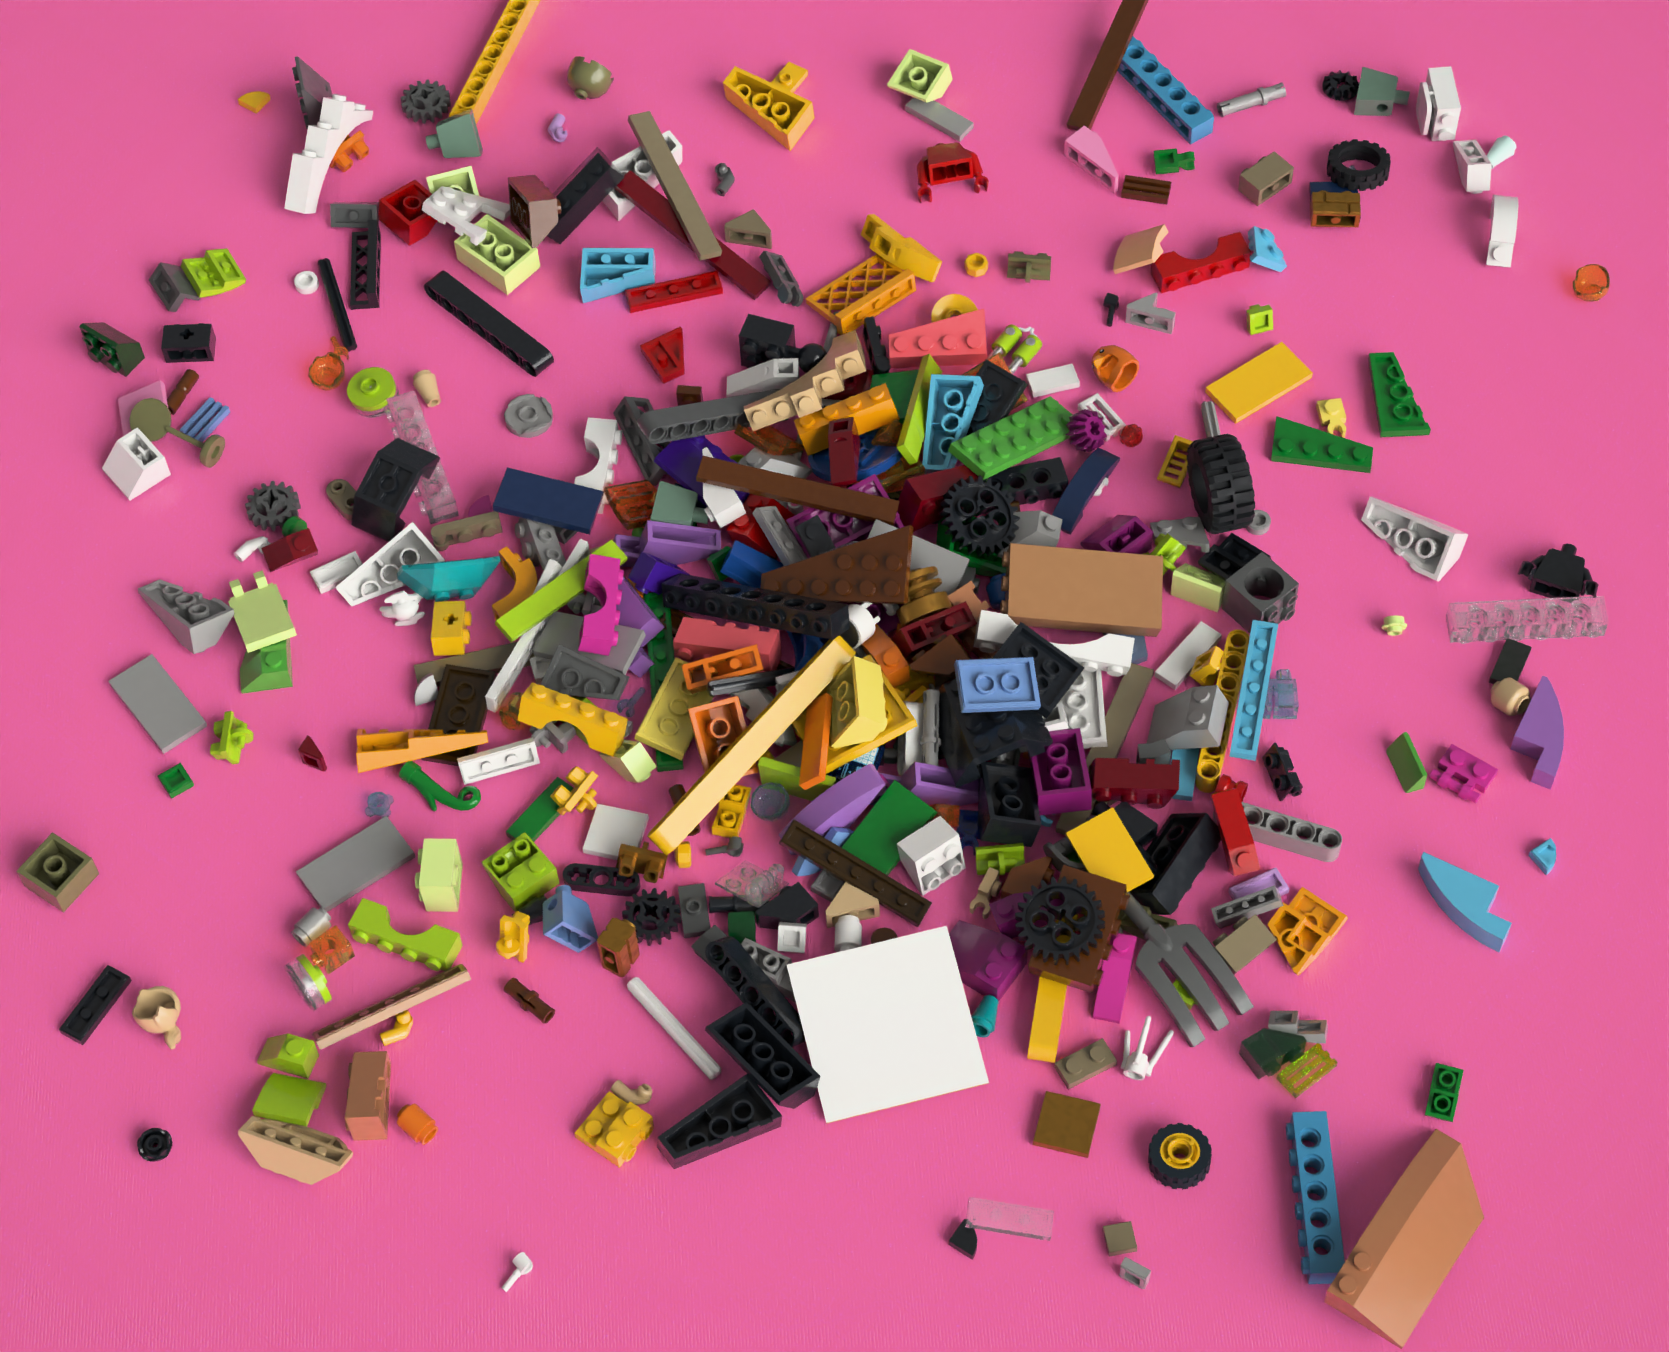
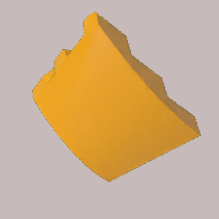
(1305, 928)

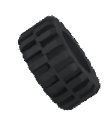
(1220, 483)

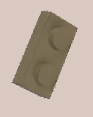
(1085, 1063)

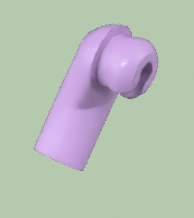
(556, 130)

